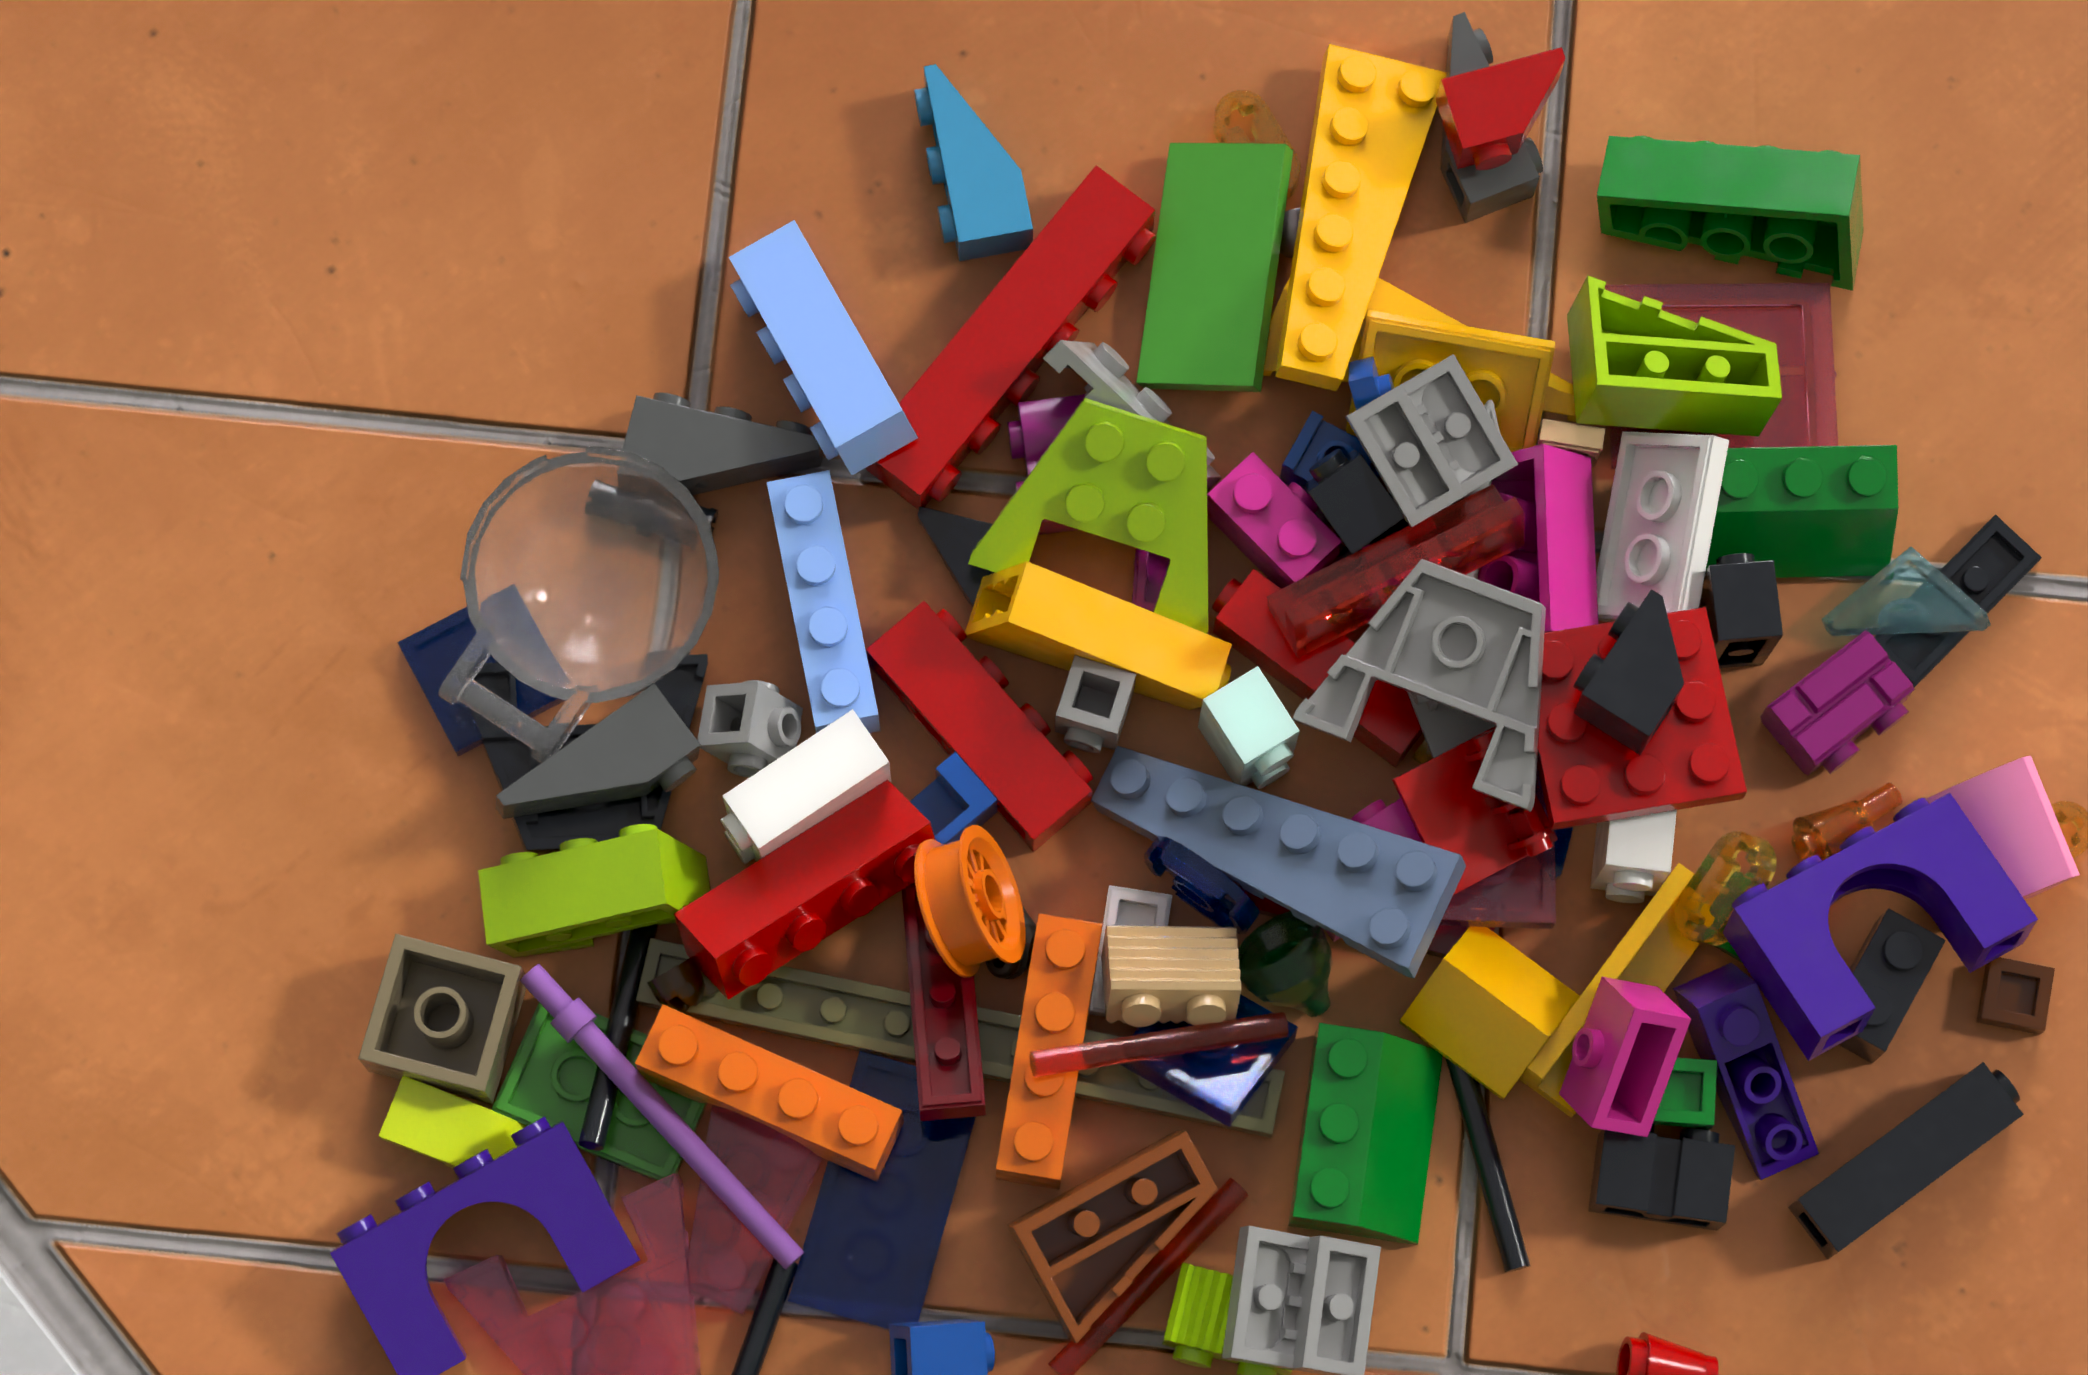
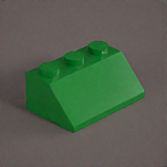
(1809, 509)
(1366, 1135)

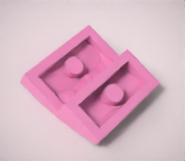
(2017, 825)

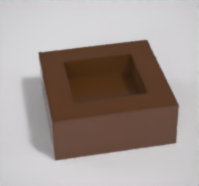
(2015, 995)

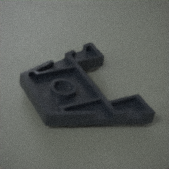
(601, 821)

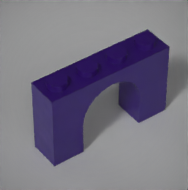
(1924, 855)
(389, 1260)

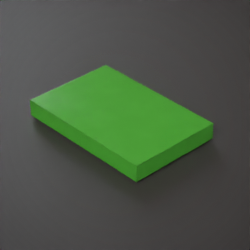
(556, 1083)

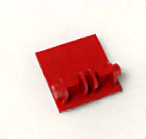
(1468, 822)

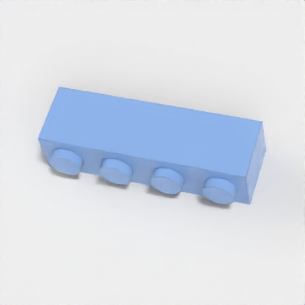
(822, 348)
(822, 599)

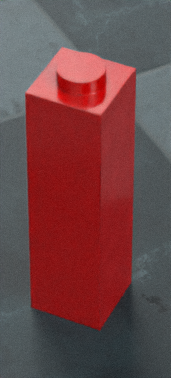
(1245, 621)

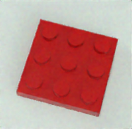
(1684, 765)

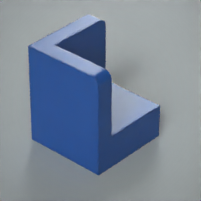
(955, 800)

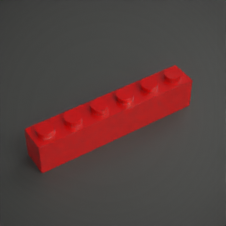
(1008, 335)

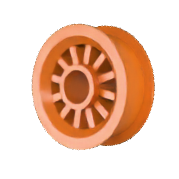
(970, 901)

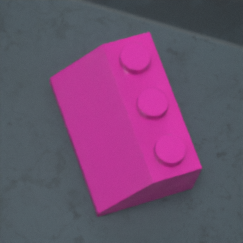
(1559, 536)

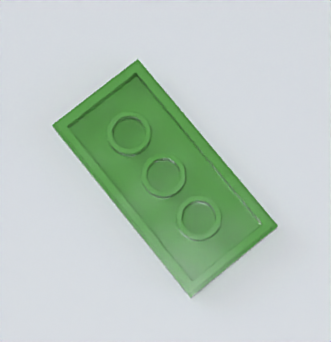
(1215, 266)

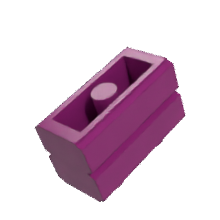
(1839, 704)

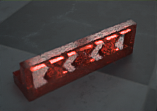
(1357, 586)

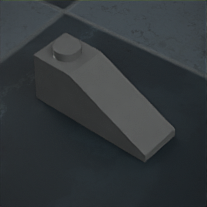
(614, 760)

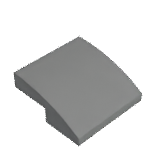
(1431, 440)
(1301, 1302)

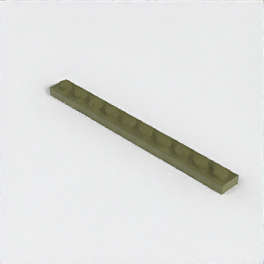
(880, 1023)

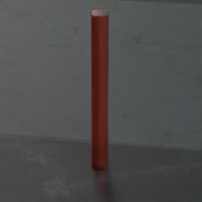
(1158, 1044)
(1151, 1277)

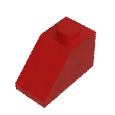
(1495, 107)

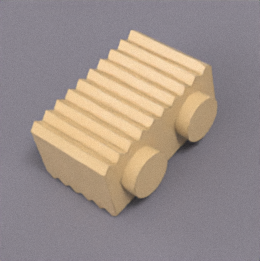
(1170, 974)

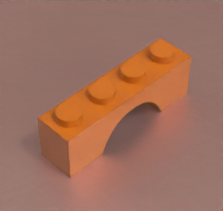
(1051, 1017)
(771, 1090)

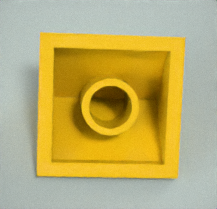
(1488, 1009)

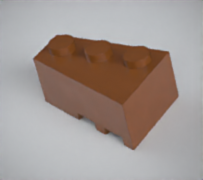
(1110, 1227)

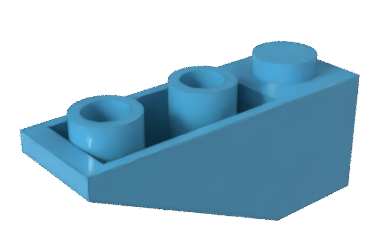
(981, 181)

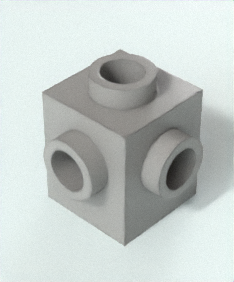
(748, 725)

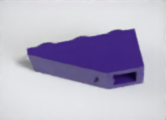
(1752, 1075)

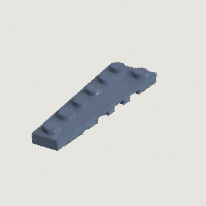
(1328, 870)

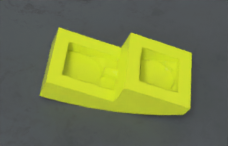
(445, 1124)

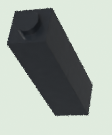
(1907, 1159)

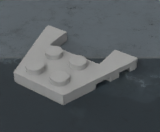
(1456, 647)

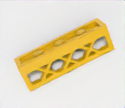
(1647, 955)

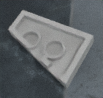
(1107, 384)

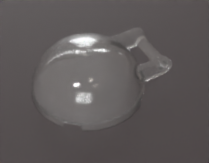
(583, 586)

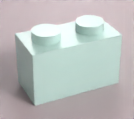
(1249, 730)

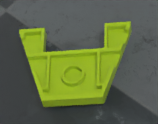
(1123, 483)

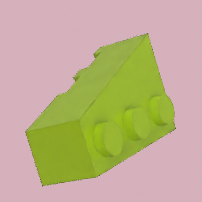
(1664, 370)
(588, 890)

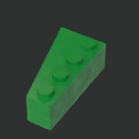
(1737, 202)

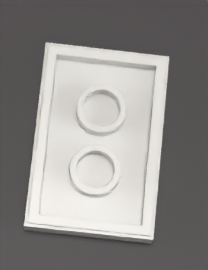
(1659, 520)

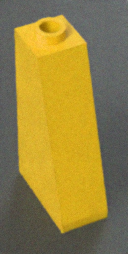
(1057, 618)

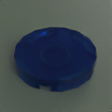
(1202, 885)

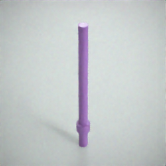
(576, 1022)

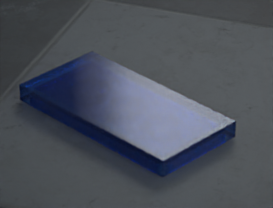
(880, 1240)

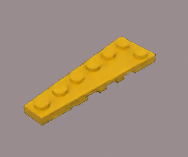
(1357, 176)

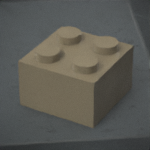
(443, 1018)

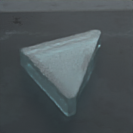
(1906, 599)

